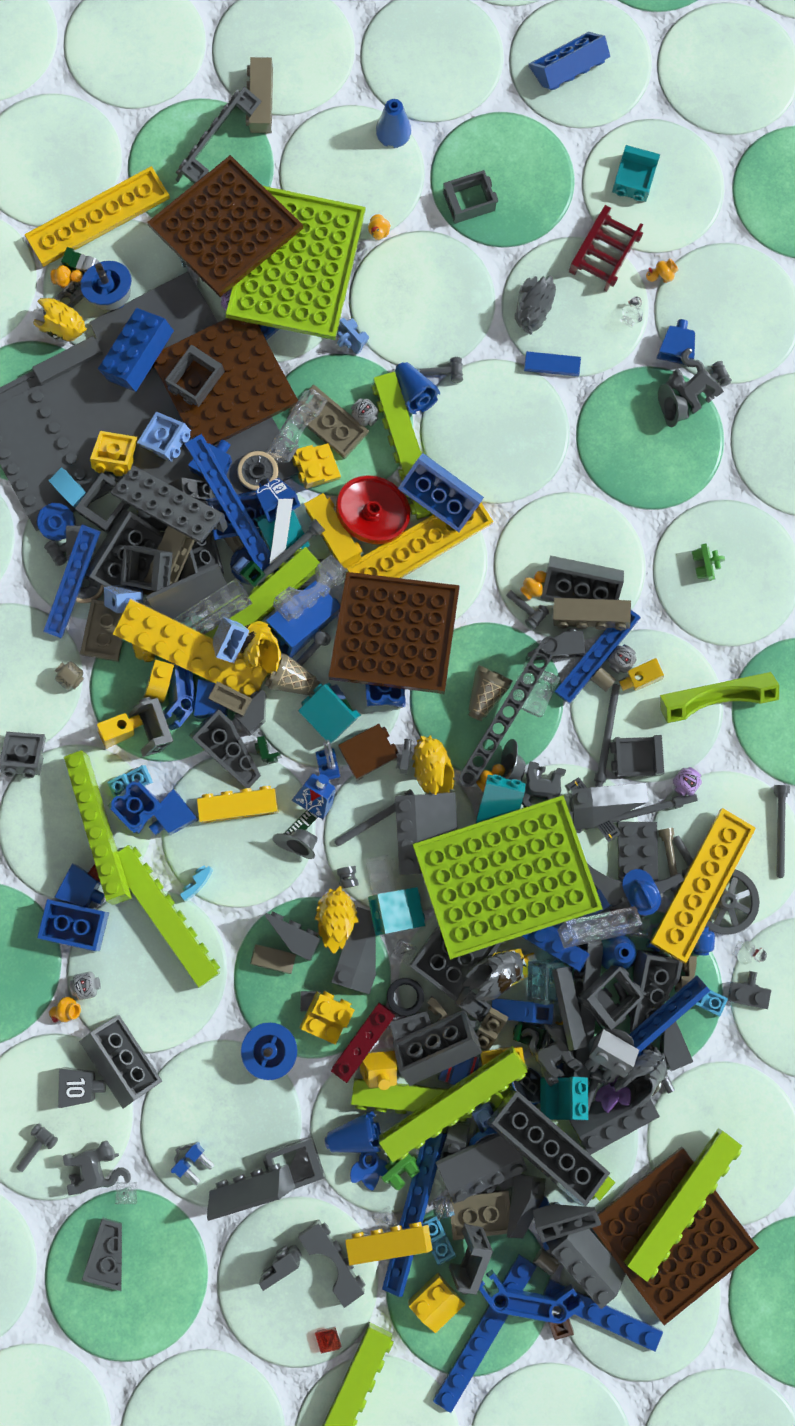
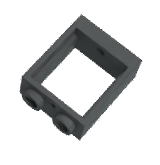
(466, 182)
(204, 360)
(82, 508)
(161, 568)
(610, 1020)
(312, 1154)

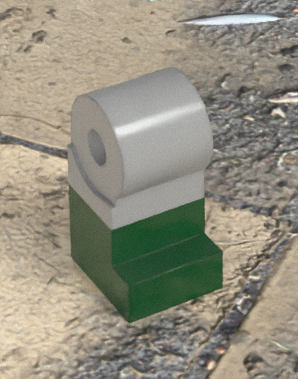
(77, 261)

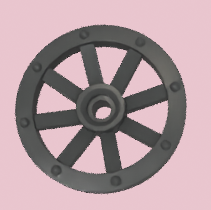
(752, 911)

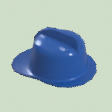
(641, 891)

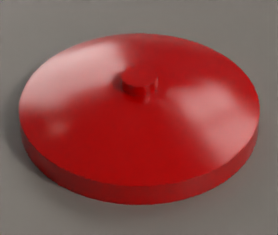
(373, 509)

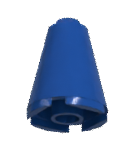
(393, 125)
(416, 389)
(612, 952)
(355, 1136)

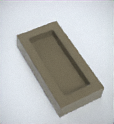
(230, 698)

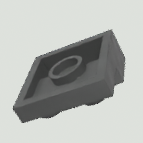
(22, 754)
(284, 1263)

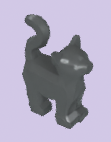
(697, 384)
(540, 787)
(552, 1055)
(90, 1169)

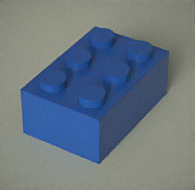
(73, 925)

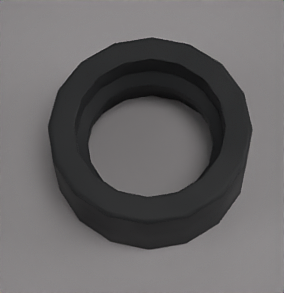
(403, 1011)

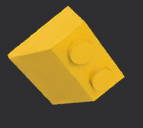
(435, 1303)

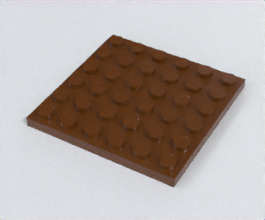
(225, 225)
(245, 394)
(394, 632)
(701, 1258)

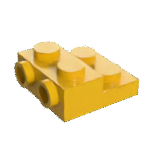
(113, 453)
(315, 465)
(327, 1017)

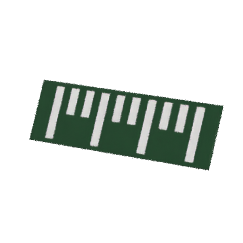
(302, 822)

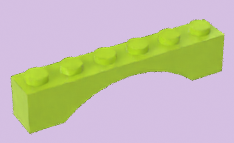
(683, 703)

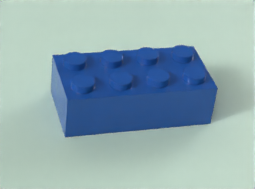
(136, 349)

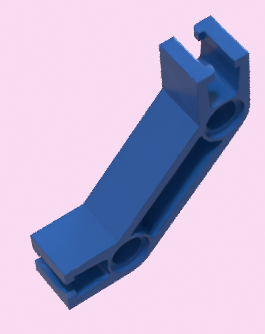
(180, 691)
(531, 1304)

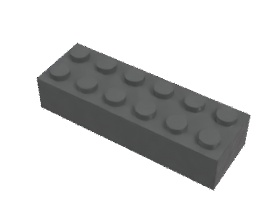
(548, 1148)

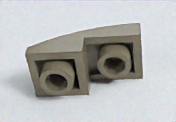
(273, 959)
(689, 969)
(436, 1008)
(490, 1028)

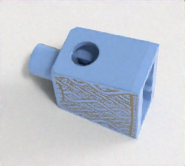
(121, 595)
(229, 636)

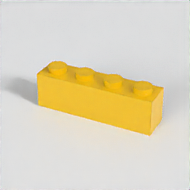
(335, 536)
(237, 805)
(389, 1244)

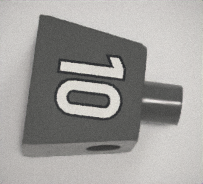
(78, 1086)

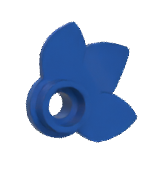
(368, 1172)

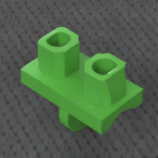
(704, 554)
(394, 1174)

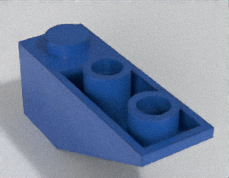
(524, 1011)

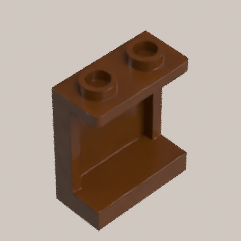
(368, 751)

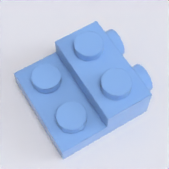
(164, 436)

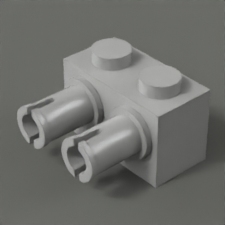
(613, 1054)

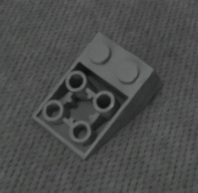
(298, 941)

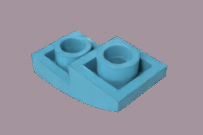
(67, 487)
(119, 783)
(201, 877)
(713, 1003)
(440, 1243)

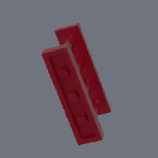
(596, 233)
(362, 1042)

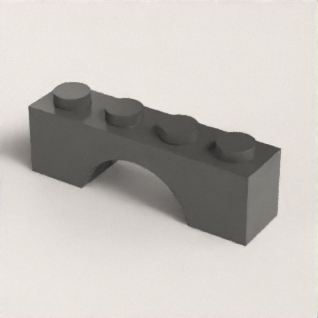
(318, 1241)

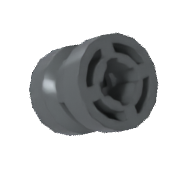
(347, 872)

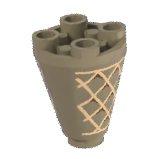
(291, 678)
(486, 692)

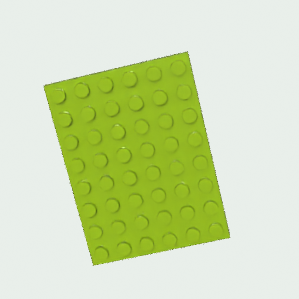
(309, 276)
(507, 877)

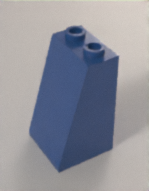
(298, 632)

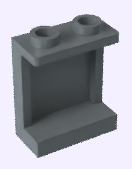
(154, 725)
(637, 756)
(470, 1272)

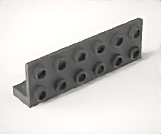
(193, 168)
(169, 505)

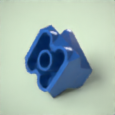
(385, 696)
(135, 806)

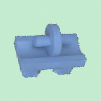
(349, 337)
(481, 1115)

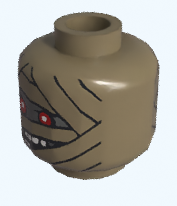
(69, 675)

